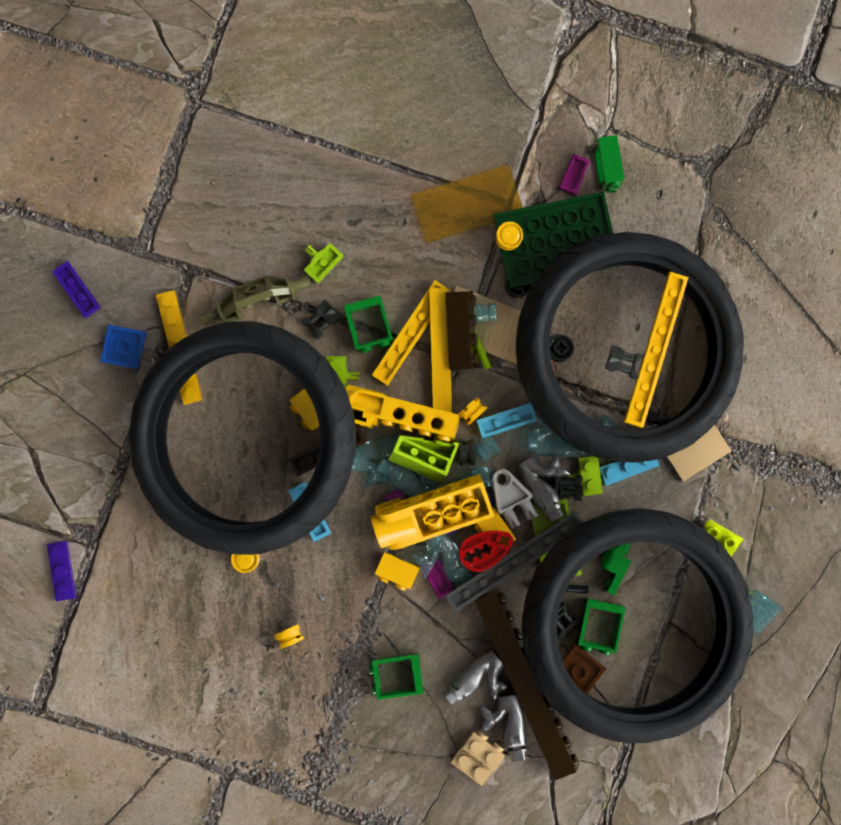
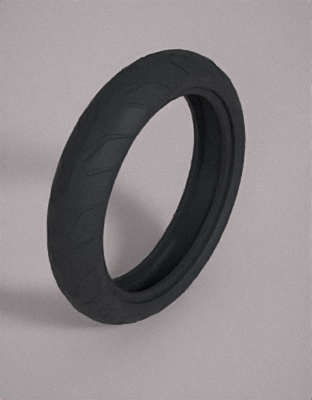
(722, 331)
(150, 449)
(714, 681)

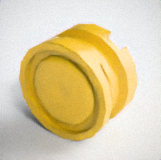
(509, 236)
(472, 411)
(244, 563)
(289, 636)

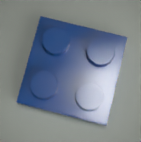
(123, 347)

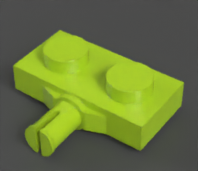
(322, 262)
(339, 365)
(590, 471)

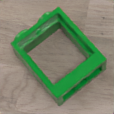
(608, 163)
(362, 306)
(601, 605)
(376, 687)

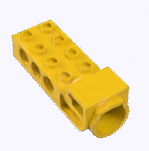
(379, 407)
(431, 514)

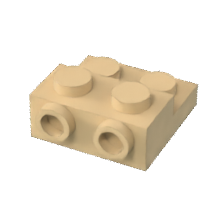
(478, 757)

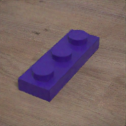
(76, 289)
(61, 571)

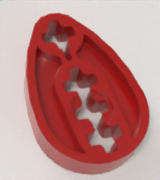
(477, 541)

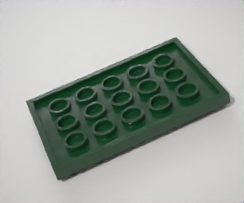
(551, 231)

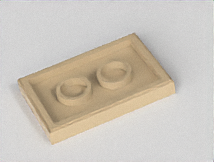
(700, 454)

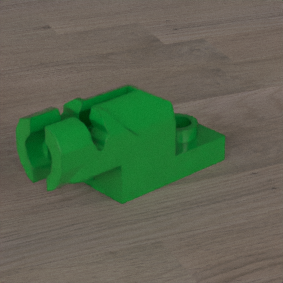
(615, 562)

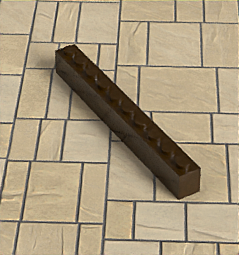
(538, 710)

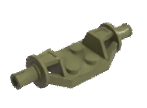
(252, 292)

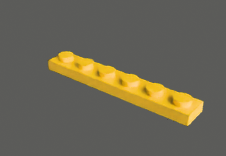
(175, 332)
(406, 339)

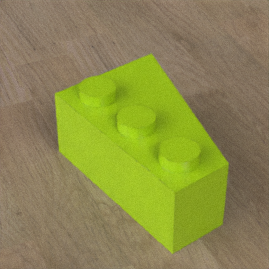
(424, 457)

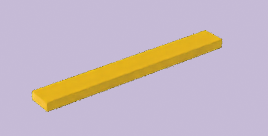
(655, 349)
(439, 354)

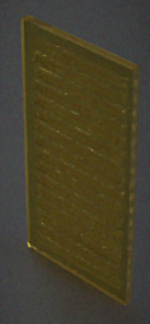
(466, 203)

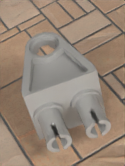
(510, 495)

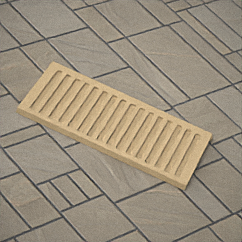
(500, 336)

